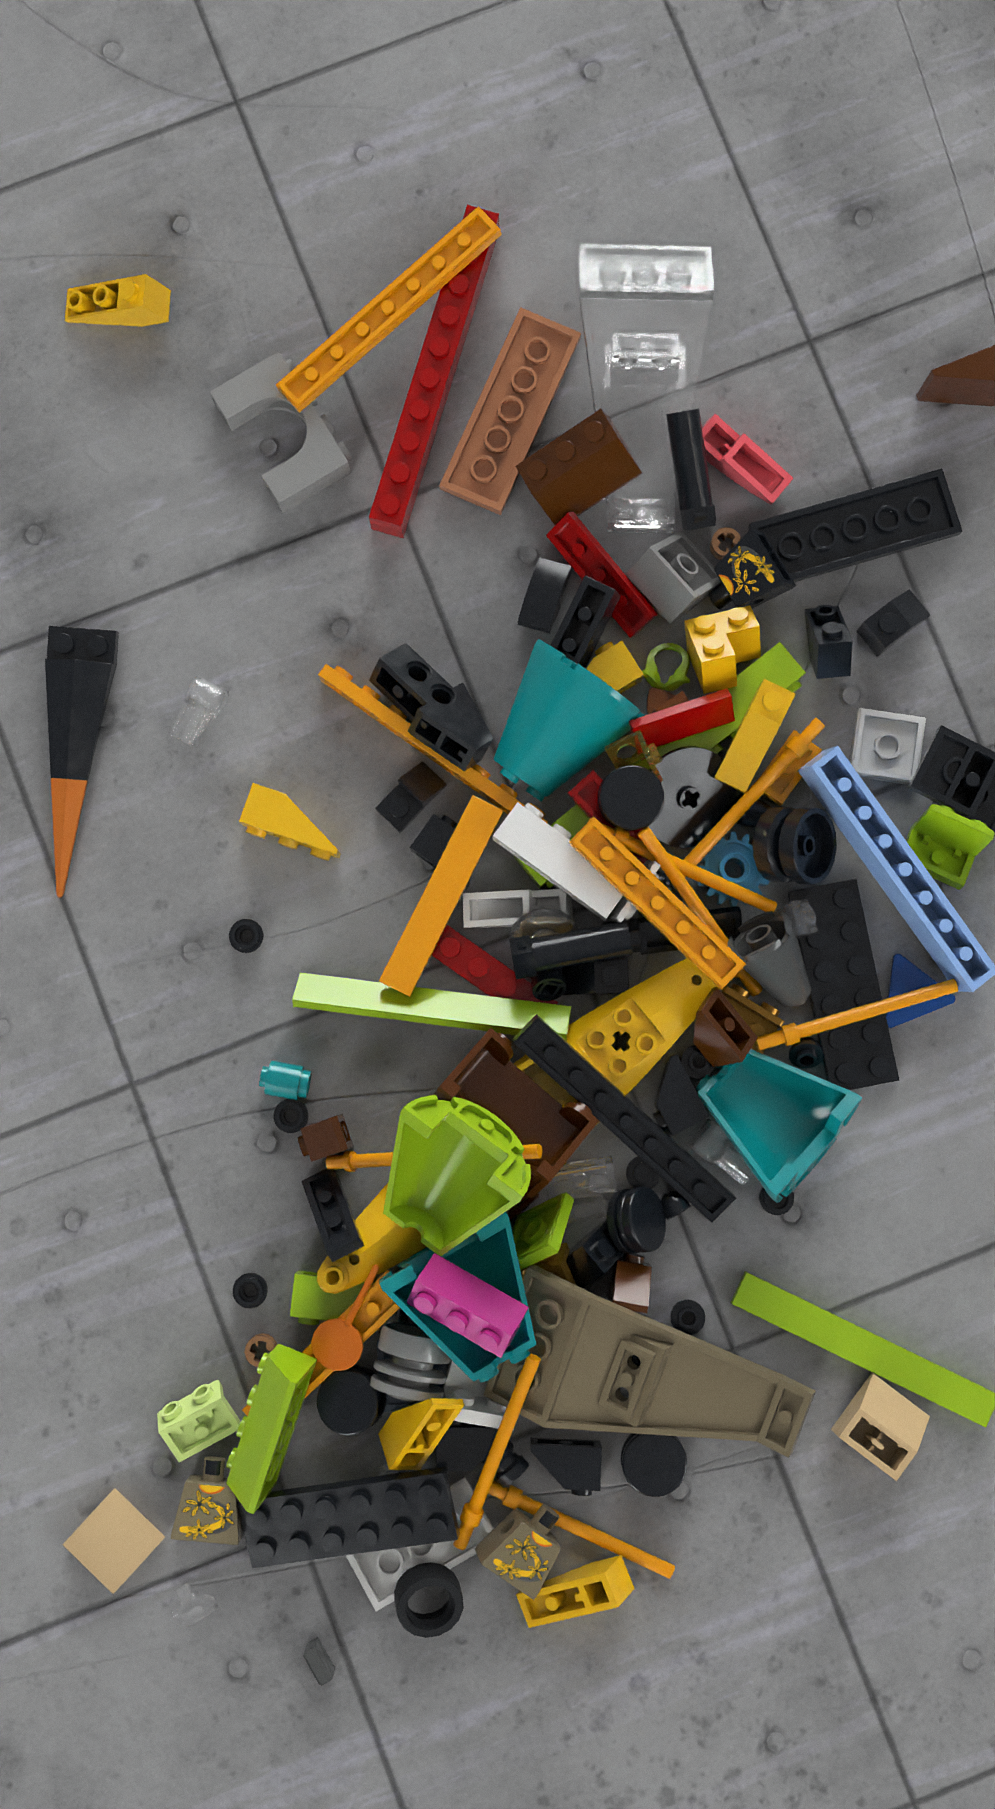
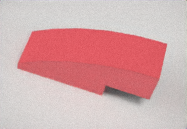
(743, 461)

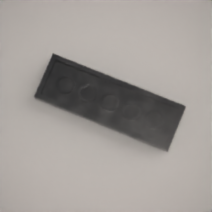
(863, 525)
(844, 978)
(351, 1517)

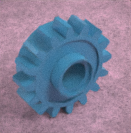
(733, 851)

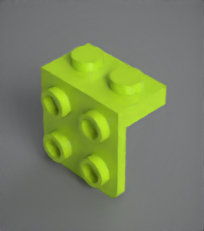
(948, 843)

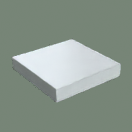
(887, 745)

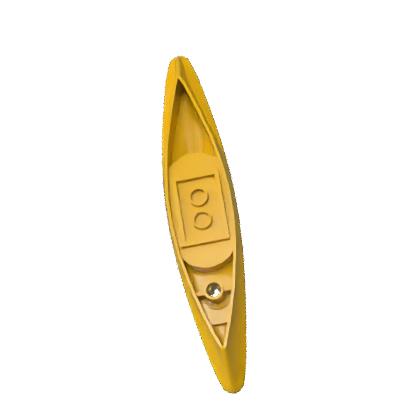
(652, 1019)

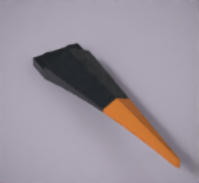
(77, 687)

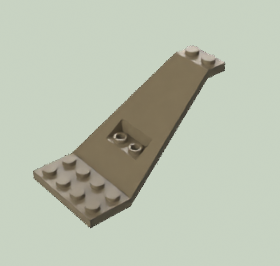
(676, 1390)

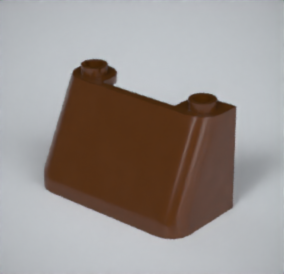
(529, 1111)

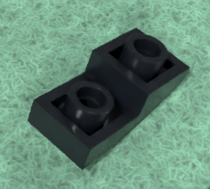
(544, 595)

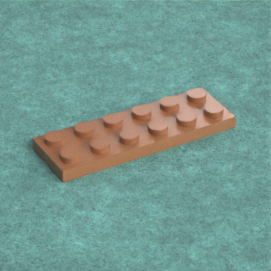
(510, 411)

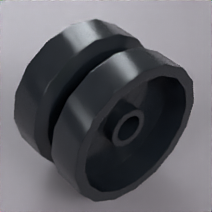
(794, 845)

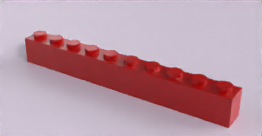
(428, 394)

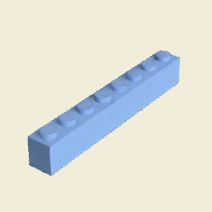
(897, 869)

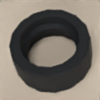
(432, 1623)

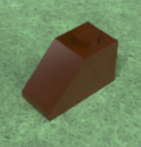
(721, 1031)
(325, 1138)
(631, 1283)

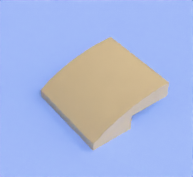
(113, 1541)

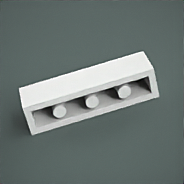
(551, 856)

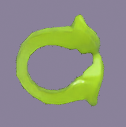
(677, 679)

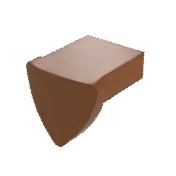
(660, 699)

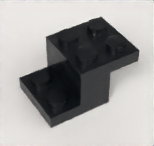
(958, 776)

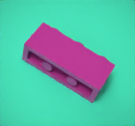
(467, 1305)

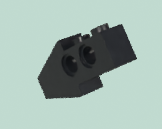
(439, 714)

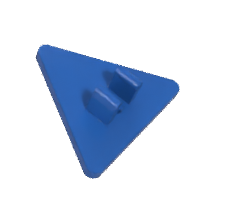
(906, 978)

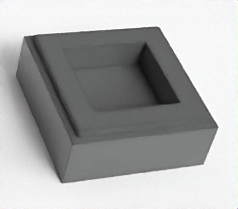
(319, 1661)

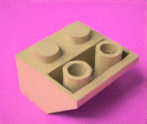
(882, 1426)

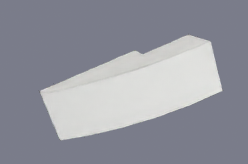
(505, 907)

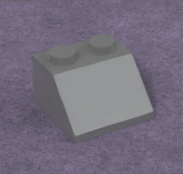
(674, 576)

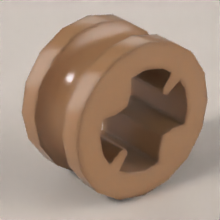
(715, 542)
(251, 1354)

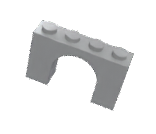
(320, 458)

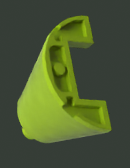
(453, 1170)

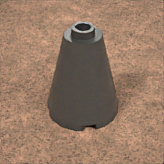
(773, 957)

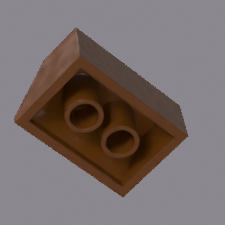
(579, 467)

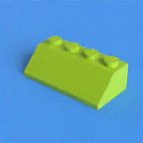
(269, 1424)

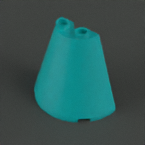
(559, 722)
(777, 1117)
(490, 1257)

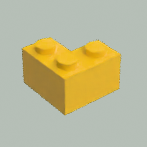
(719, 642)

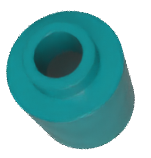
(285, 1080)

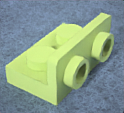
(197, 1421)

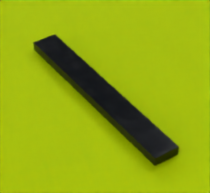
(623, 1118)

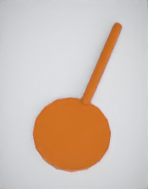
(337, 1341)

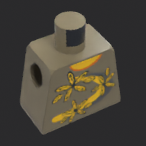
(208, 1508)
(522, 1549)

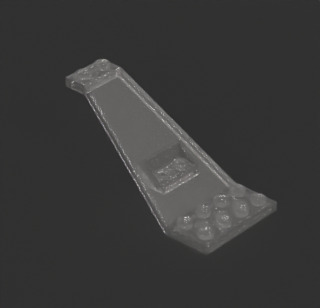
(644, 352)

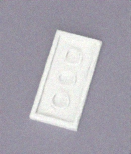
(382, 1569)

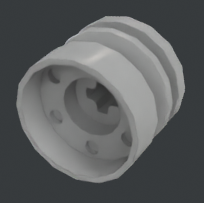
(411, 1370)

